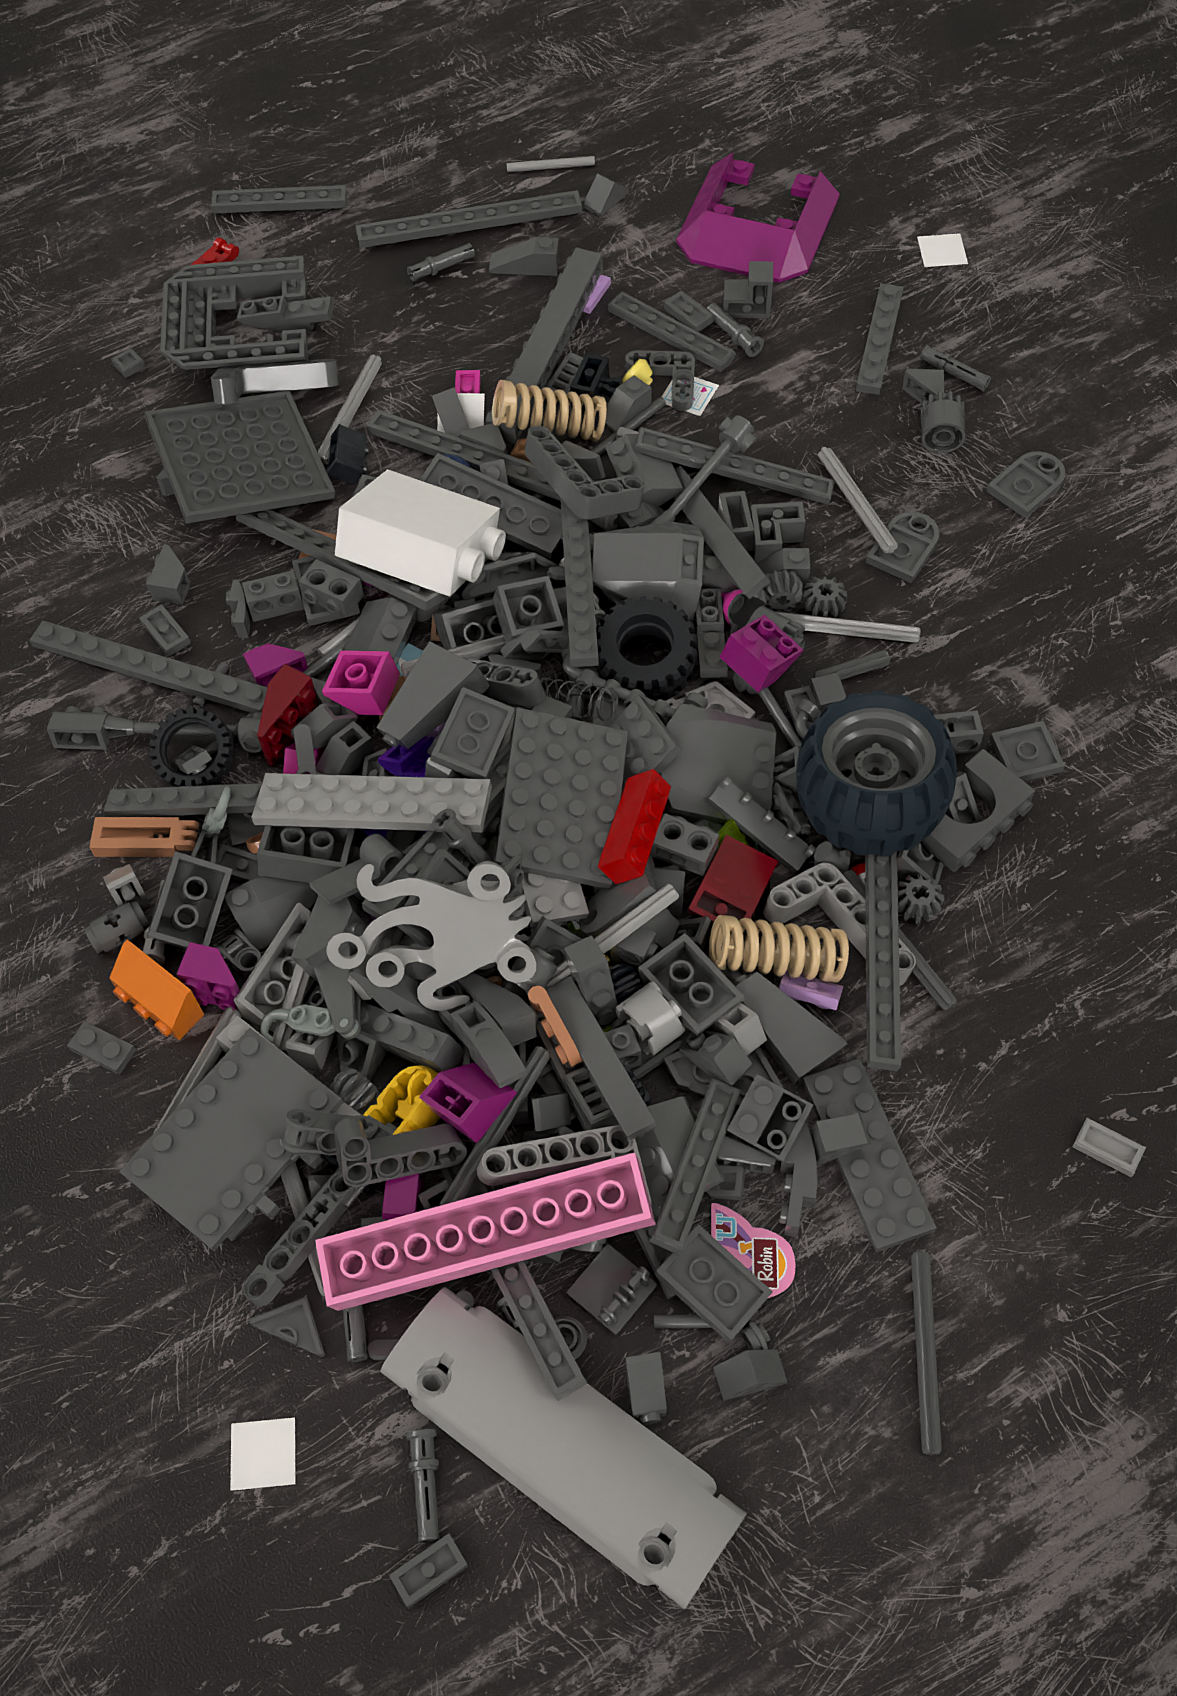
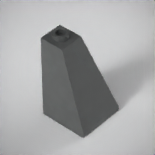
(429, 695)

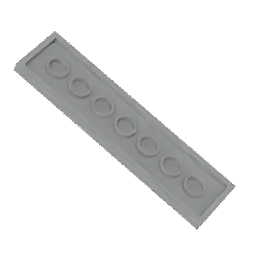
(369, 801)

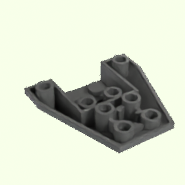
(651, 562)

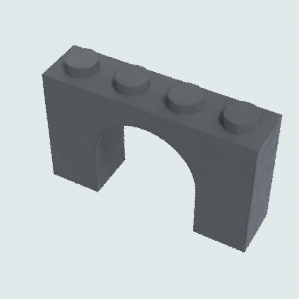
(1006, 797)

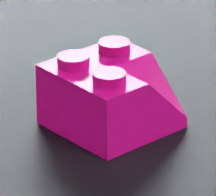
(362, 681)

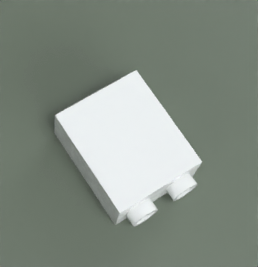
(418, 532)

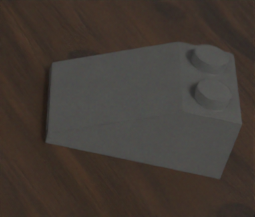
(692, 983)

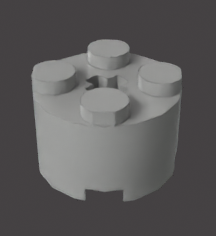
(651, 1018)

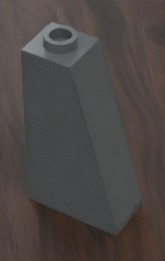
(792, 1033)

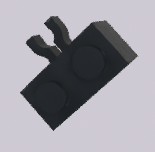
(594, 378)

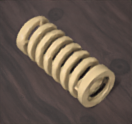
(505, 410)
(780, 954)

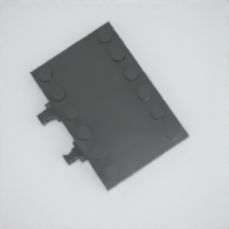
(224, 1140)

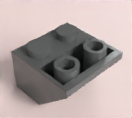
(770, 1117)

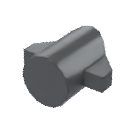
(830, 854)

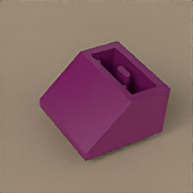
(760, 652)
(208, 976)
(467, 1099)

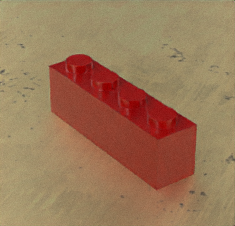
(634, 827)

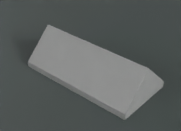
(271, 977)

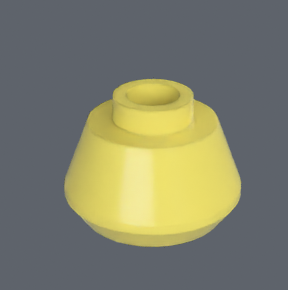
(641, 370)

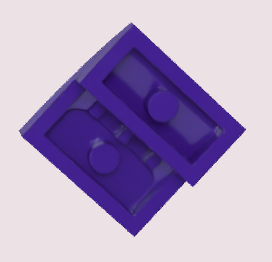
(407, 762)

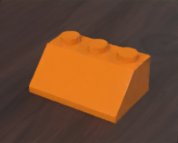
(154, 992)

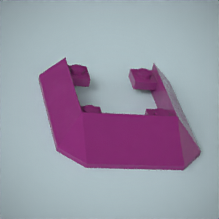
(728, 243)

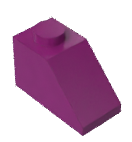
(268, 659)

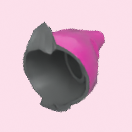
(739, 608)

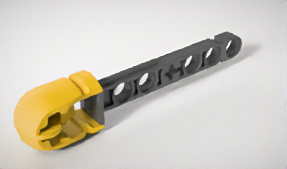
(397, 1099)

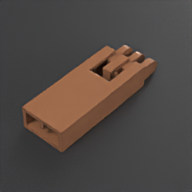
(135, 836)

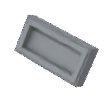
(1109, 1147)

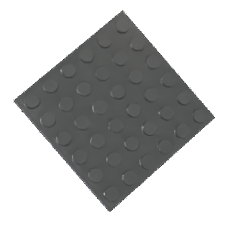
(238, 456)

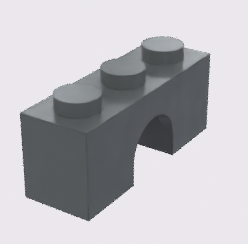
(593, 978)

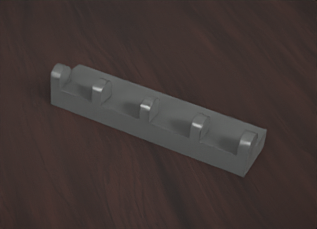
(760, 825)

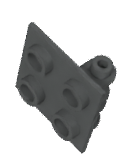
(612, 1289)

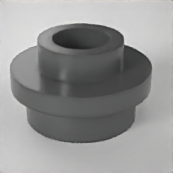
(755, 1336)

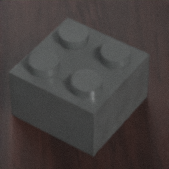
(527, 607)

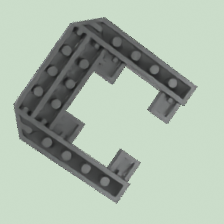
(201, 289)

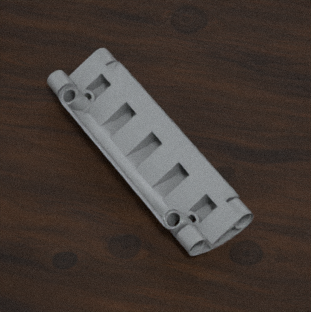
(570, 1455)

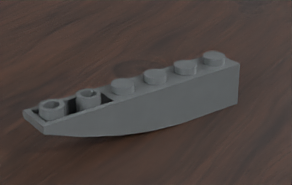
(404, 1037)

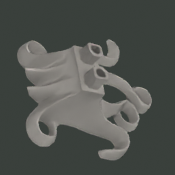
(467, 928)

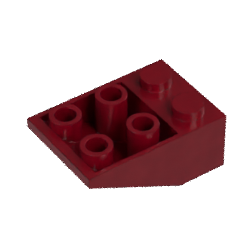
(286, 703)
(733, 882)

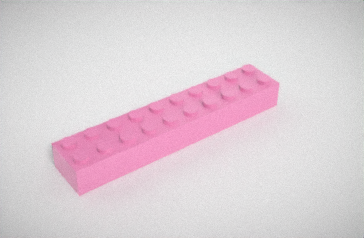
(484, 1232)

